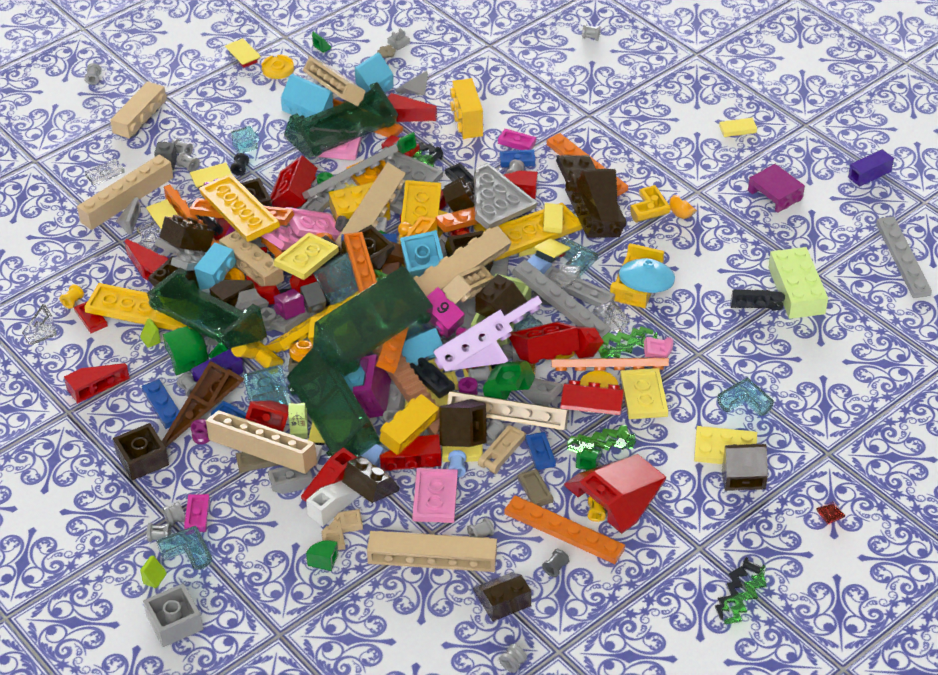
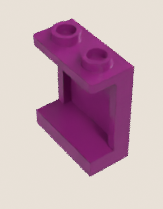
(777, 186)
(375, 392)

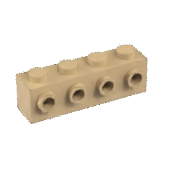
(138, 109)
(253, 260)
(467, 284)

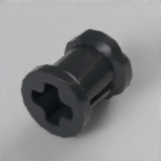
(238, 164)

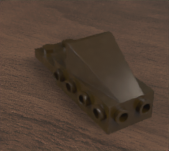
(592, 196)

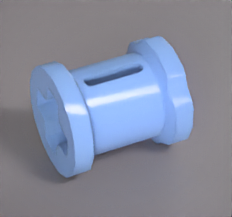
(457, 461)

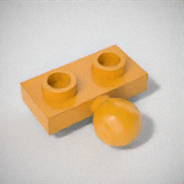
(422, 225)

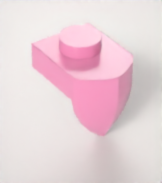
(657, 348)

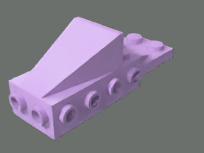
(485, 349)

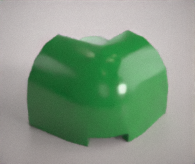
(185, 348)
(507, 378)

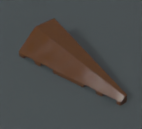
(209, 390)

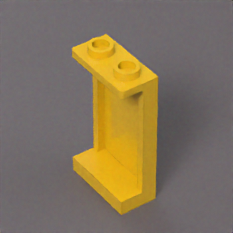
(625, 294)

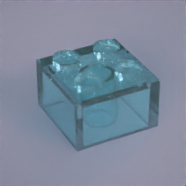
(337, 279)
(267, 385)

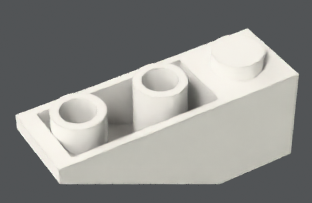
(329, 502)

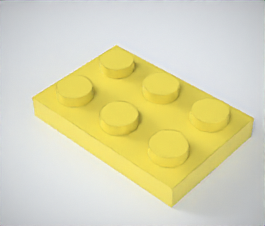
(306, 256)
(644, 393)
(711, 442)

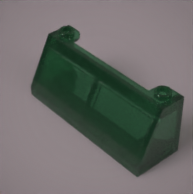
(340, 123)
(205, 313)
(370, 320)
(332, 406)

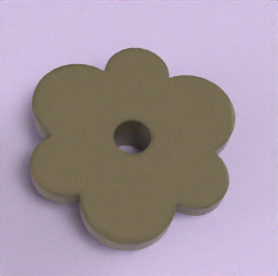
(387, 51)

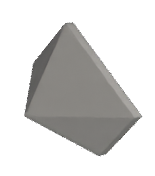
(414, 86)
(129, 217)

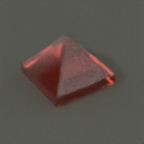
(830, 512)

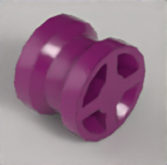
(468, 385)
(199, 431)

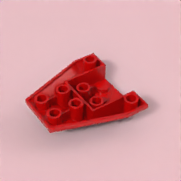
(621, 488)

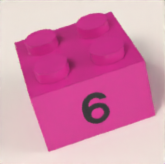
(445, 314)

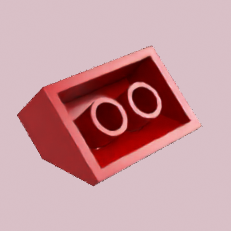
(292, 182)
(545, 341)
(592, 398)

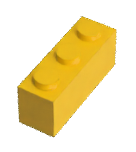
(408, 424)

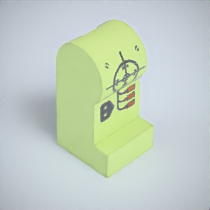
(298, 420)

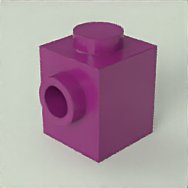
(289, 304)

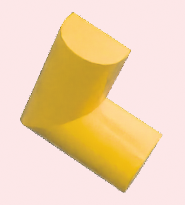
(652, 205)
(259, 353)

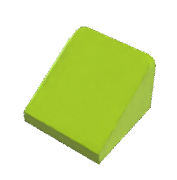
(150, 334)
(152, 572)

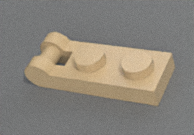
(501, 449)

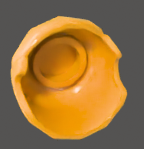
(681, 208)

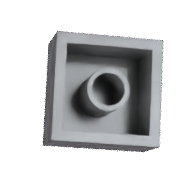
(173, 615)

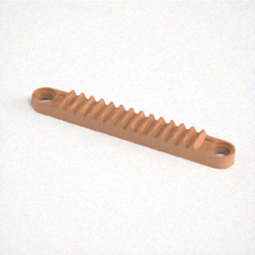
(411, 386)

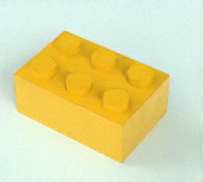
(466, 108)
(346, 201)

